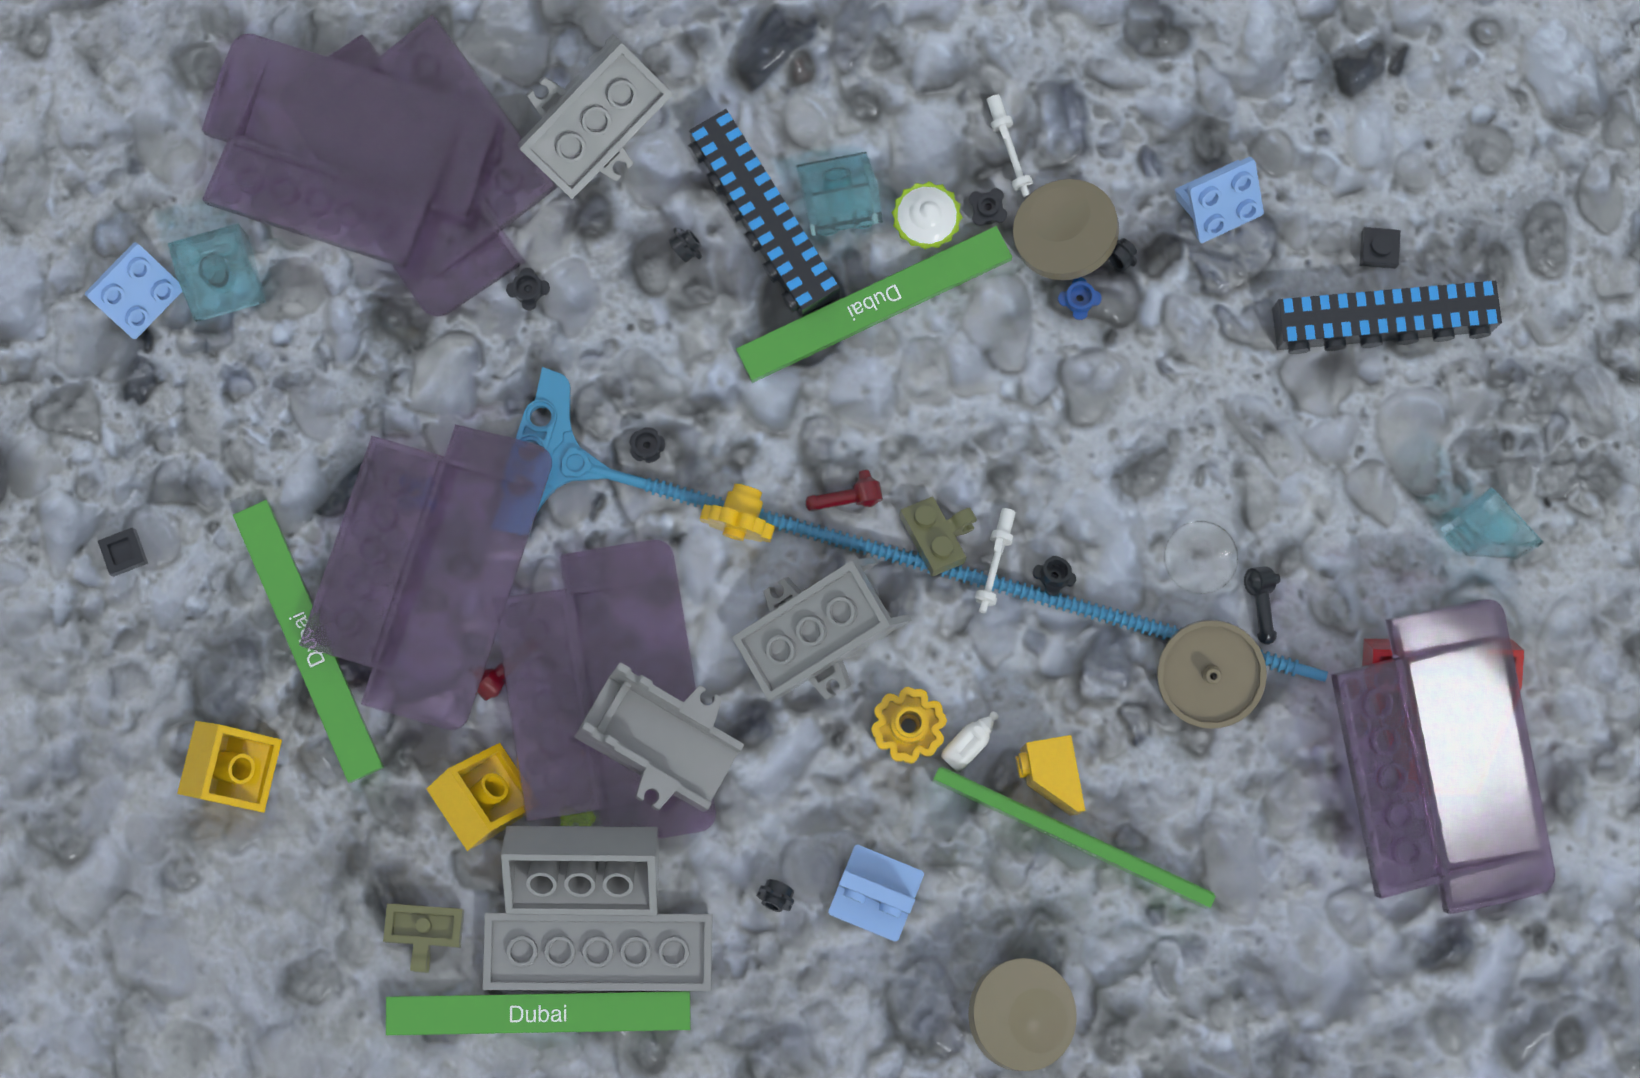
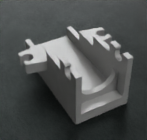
(593, 117)
(815, 631)
(660, 738)

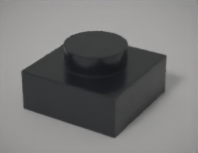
(1380, 247)
(122, 552)

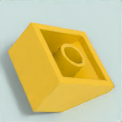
(229, 766)
(1052, 772)
(480, 796)

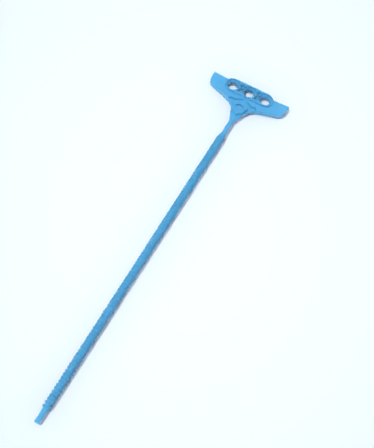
(575, 464)

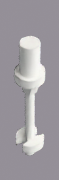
(1001, 123)
(1001, 537)

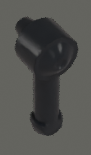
(1261, 582)

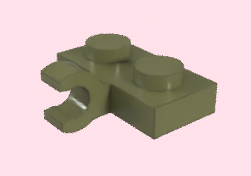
(935, 535)
(423, 928)

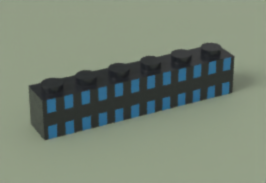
(763, 213)
(1386, 316)

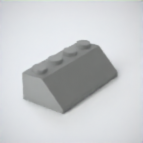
(580, 870)

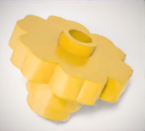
(739, 515)
(910, 705)

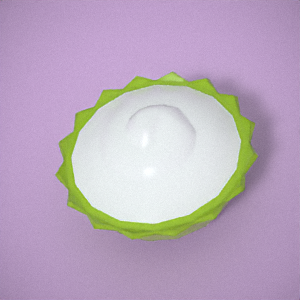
(927, 215)

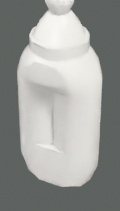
(969, 742)

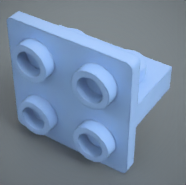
(1222, 199)
(134, 290)
(876, 893)

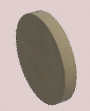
(1066, 229)
(1211, 674)
(1022, 1014)

